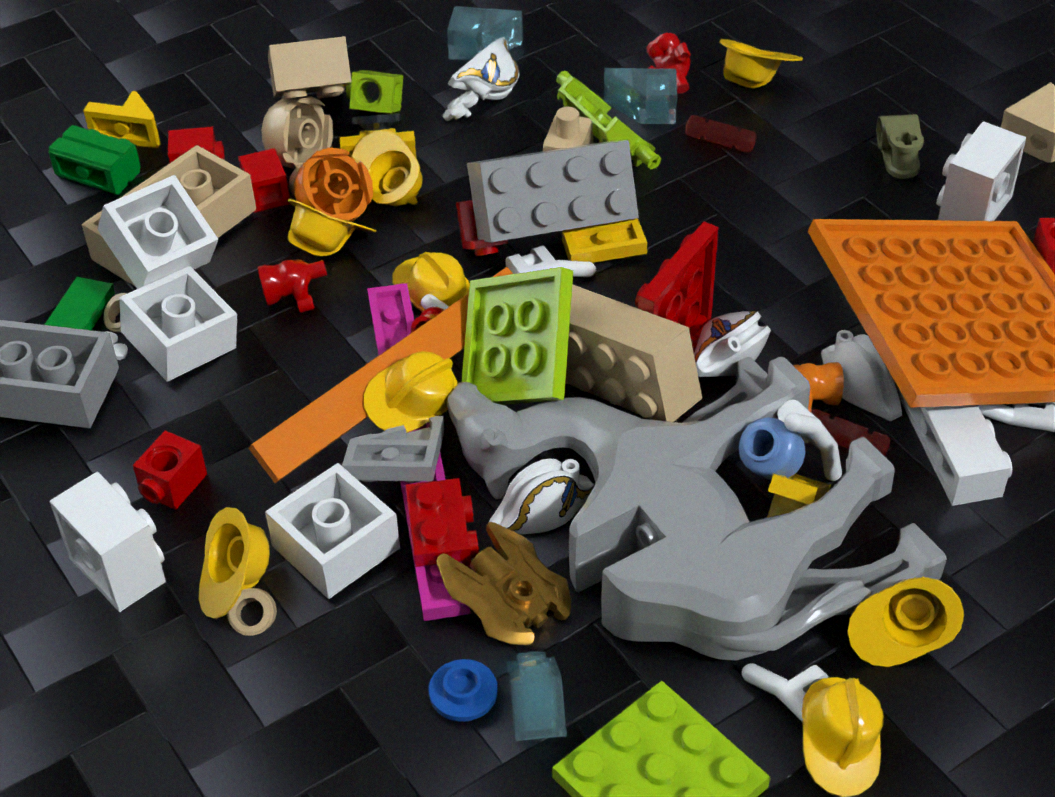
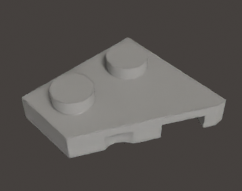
(396, 454)

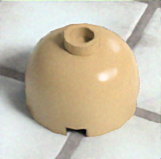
(296, 129)

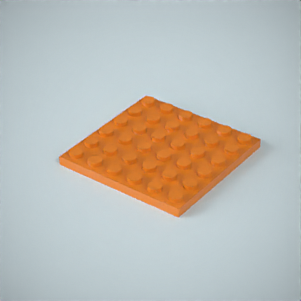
(949, 306)

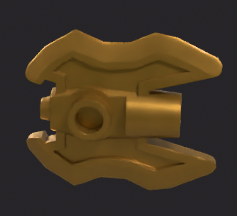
(507, 587)

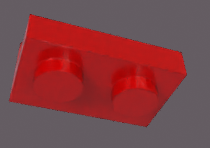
(439, 522)

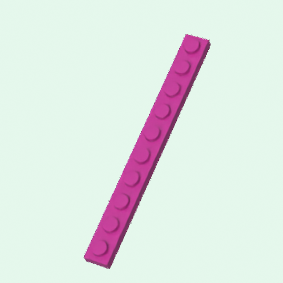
(391, 323)

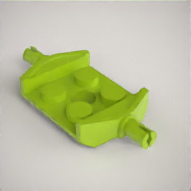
(604, 127)

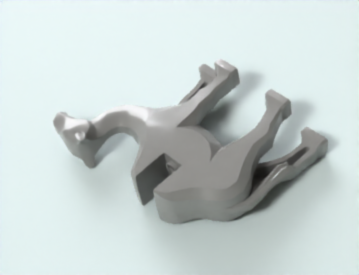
(671, 532)

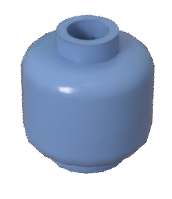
(771, 448)

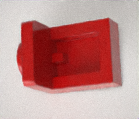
(469, 233)

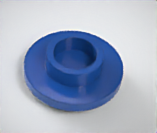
(463, 690)

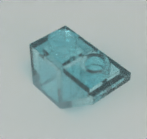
(477, 28)
(642, 93)
(536, 696)

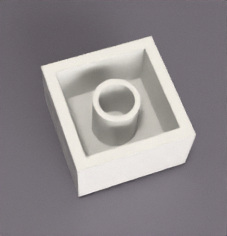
(981, 175)
(157, 232)
(178, 323)
(333, 530)
(109, 540)

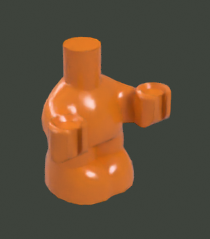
(825, 382)

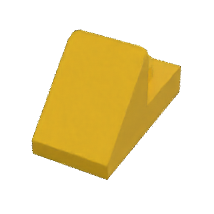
(131, 121)
(794, 493)

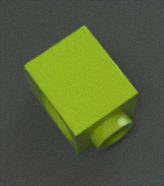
(389, 87)

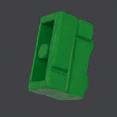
(95, 159)

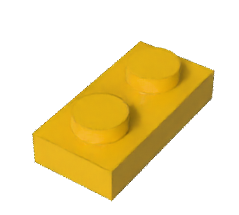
(605, 241)

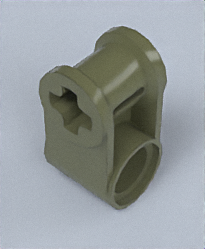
(900, 141)

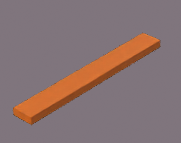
(343, 405)

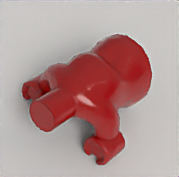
(671, 54)
(290, 278)

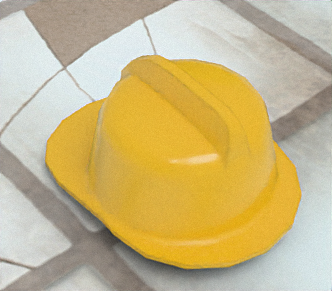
(751, 65)
(391, 167)
(318, 232)
(434, 275)
(410, 391)
(232, 562)
(905, 621)
(841, 735)

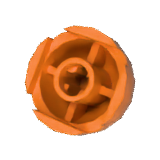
(334, 184)

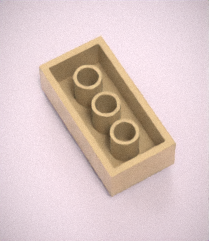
(309, 67)
(215, 187)
(630, 357)

